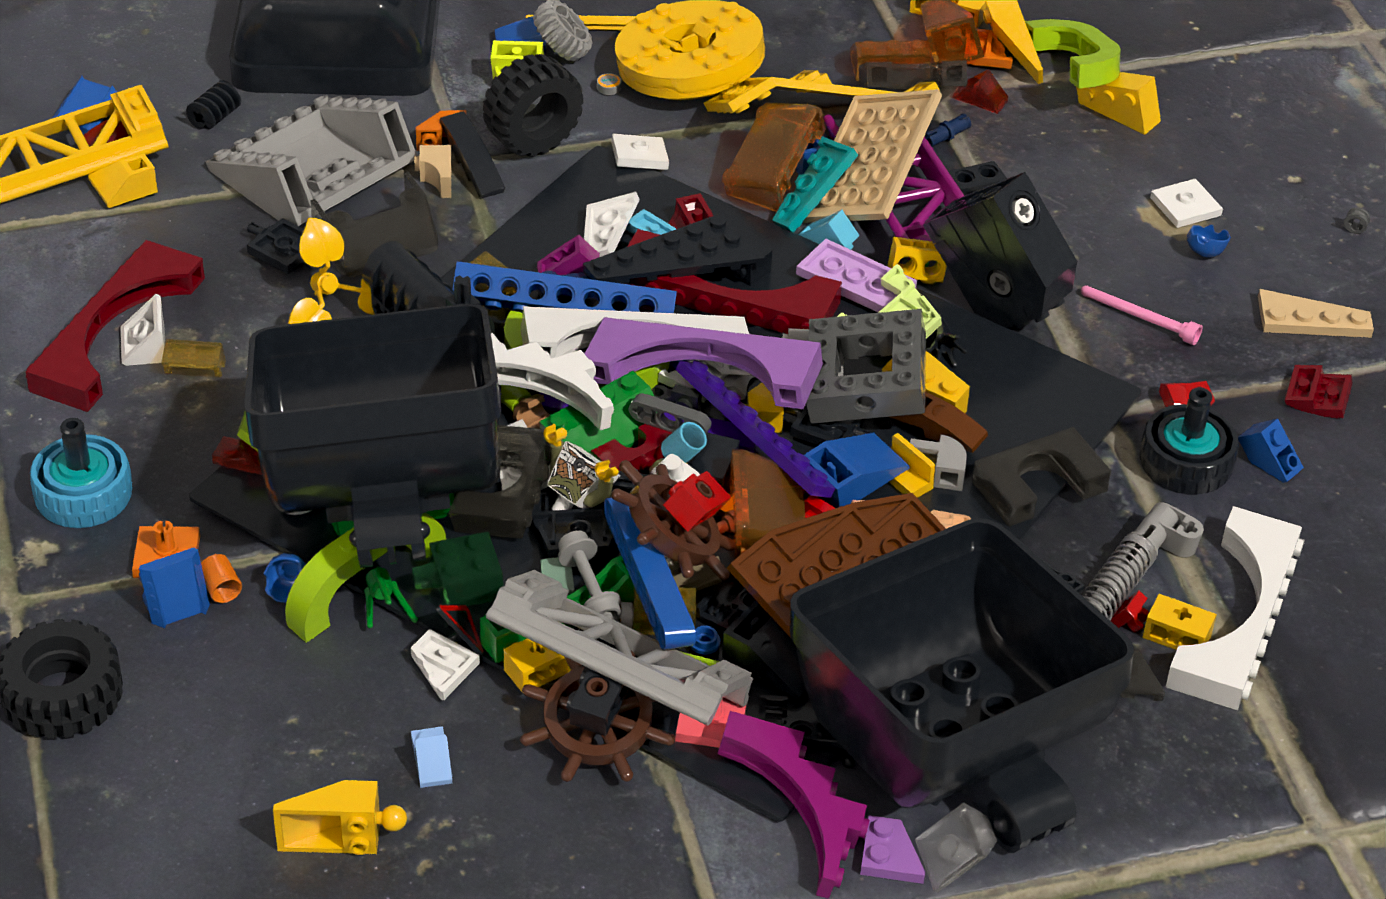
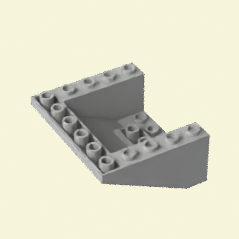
(317, 154)

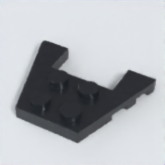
(555, 524)

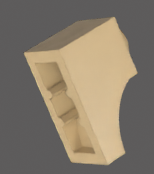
(435, 167)

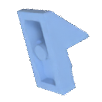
(431, 756)

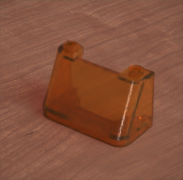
(772, 152)
(761, 498)

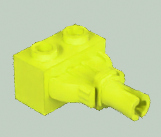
(507, 51)

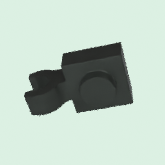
(680, 395)

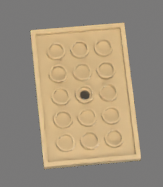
(886, 137)

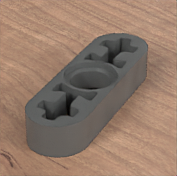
(644, 410)

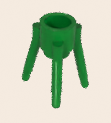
(381, 588)

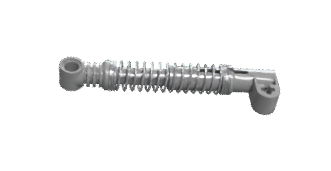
(1139, 552)

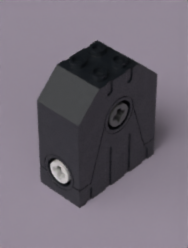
(1005, 252)

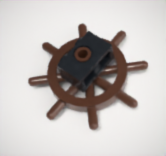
(595, 710)

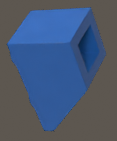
(1271, 450)

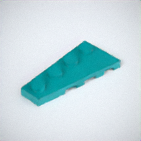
(821, 175)

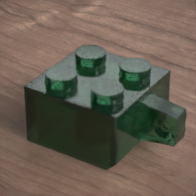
(462, 570)

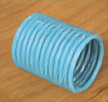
(685, 441)

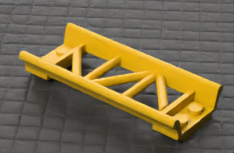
(129, 106)

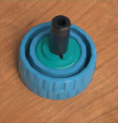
(80, 478)

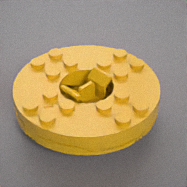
(690, 49)

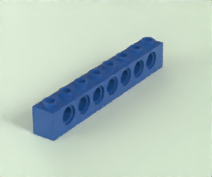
(554, 285)

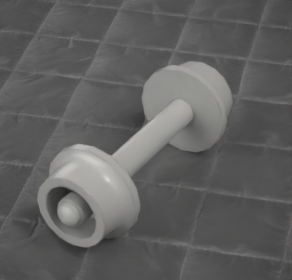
(577, 550)

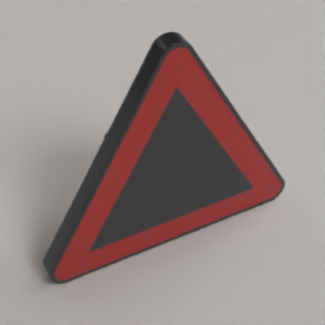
(461, 624)

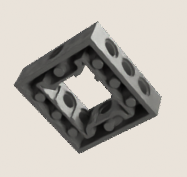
(876, 393)

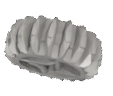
(562, 30)

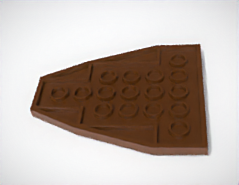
(828, 545)

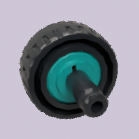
(1189, 446)

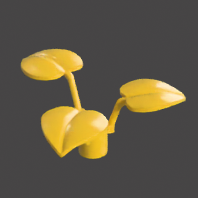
(317, 247)

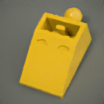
(335, 819)

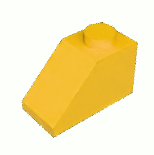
(763, 402)

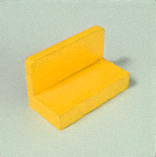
(920, 475)

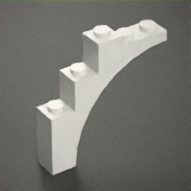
(563, 377)

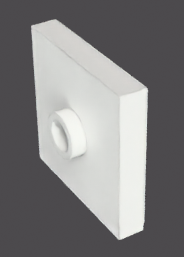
(640, 152)
(1186, 203)

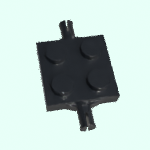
(277, 244)
(820, 432)

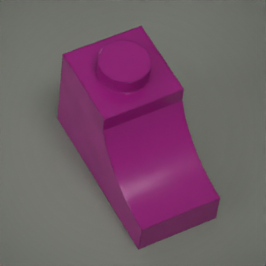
(568, 257)

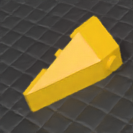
(1012, 31)

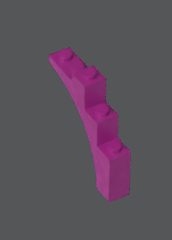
(809, 786)

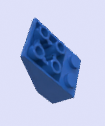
(856, 466)

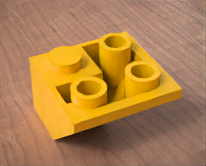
(125, 180)

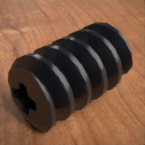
(213, 105)

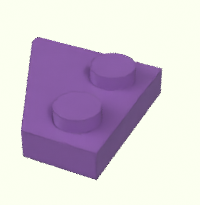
(890, 852)

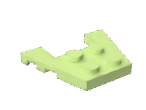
(908, 298)

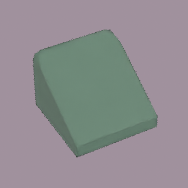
(553, 568)

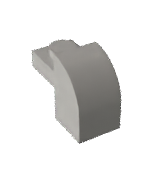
(948, 458)

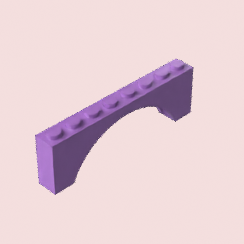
(781, 364)

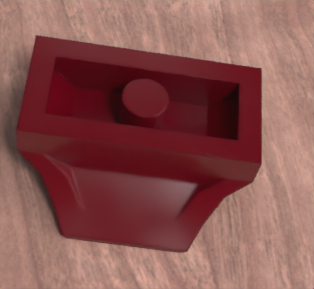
(689, 210)

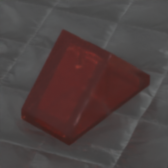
(983, 92)

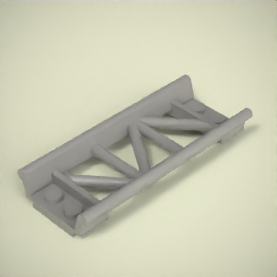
(539, 605)

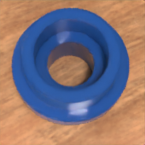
(706, 640)

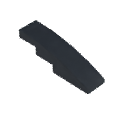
(472, 154)

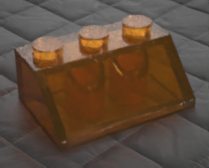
(890, 51)

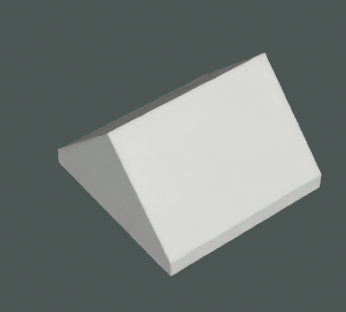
(144, 335)

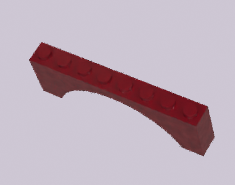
(765, 308)
(64, 367)

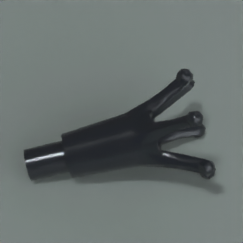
(945, 342)

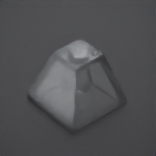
(955, 845)

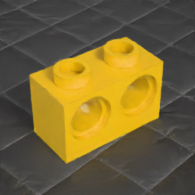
(920, 253)

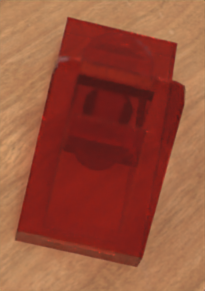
(237, 455)

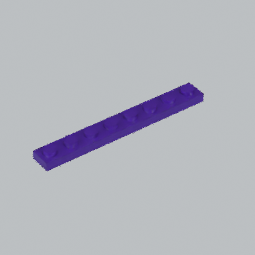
(758, 431)

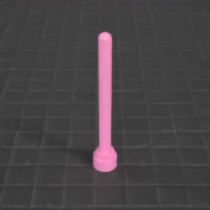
(1188, 331)

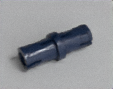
(948, 130)

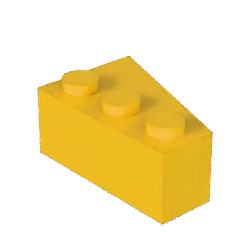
(1127, 100)
(942, 383)

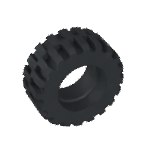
(517, 89)
(66, 707)

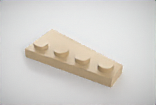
(1305, 316)

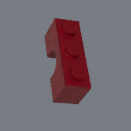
(641, 457)

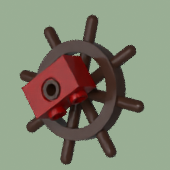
(678, 516)

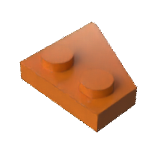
(993, 51)

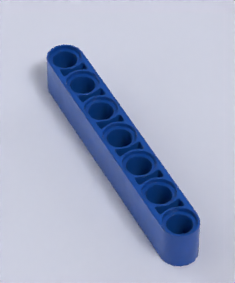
(651, 580)

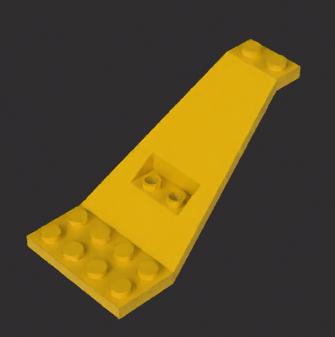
(807, 81)

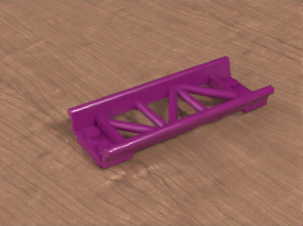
(938, 186)

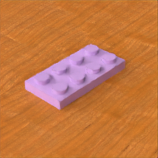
(857, 273)

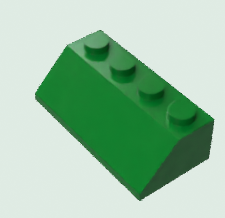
(623, 426)

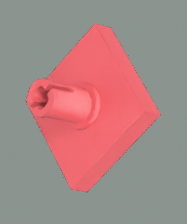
(697, 733)

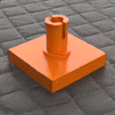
(162, 541)

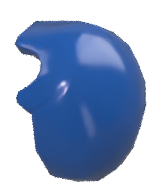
(1207, 241)
(281, 575)

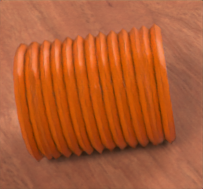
(221, 578)

